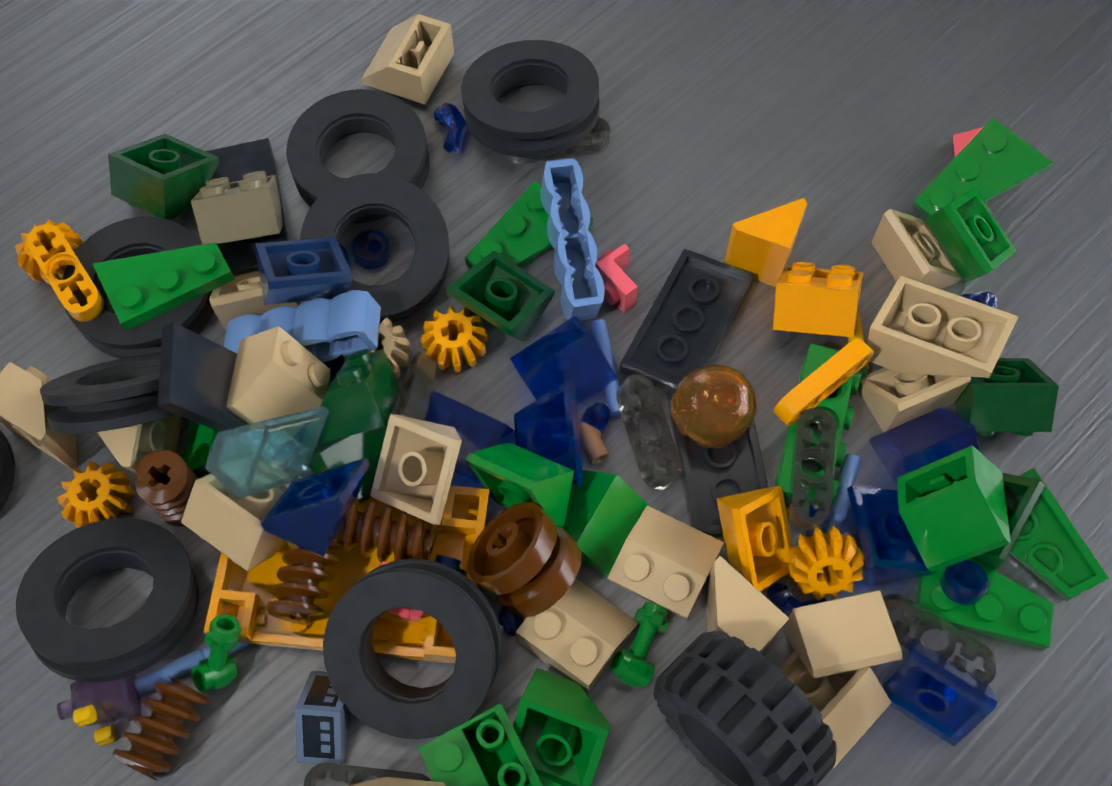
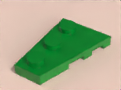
(990, 162)
(518, 233)
(161, 281)
(1055, 549)
(1002, 613)

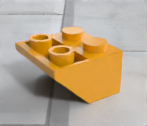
(818, 299)

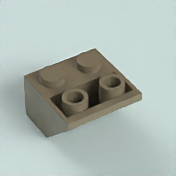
(238, 208)

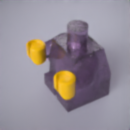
(102, 705)

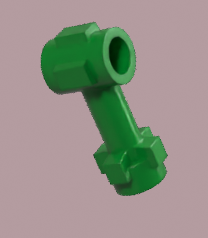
(632, 665)
(220, 667)

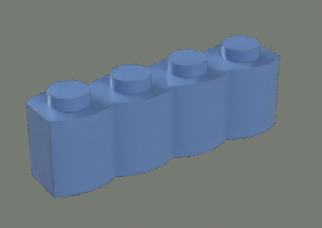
(573, 243)
(319, 325)

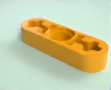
(65, 288)
(823, 381)

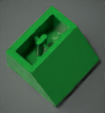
(954, 508)
(480, 754)

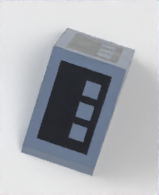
(321, 722)

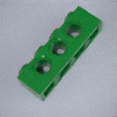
(840, 411)

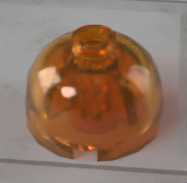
(714, 405)

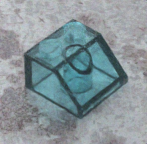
(266, 452)

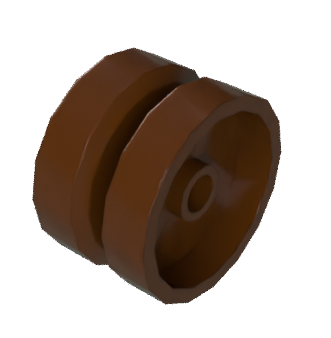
(524, 560)

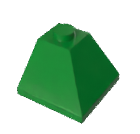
(560, 730)

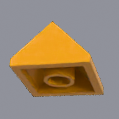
(765, 241)
(757, 534)

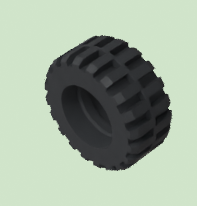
(743, 716)

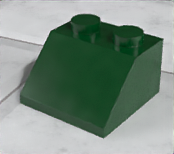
(160, 175)
(359, 396)
(1012, 400)

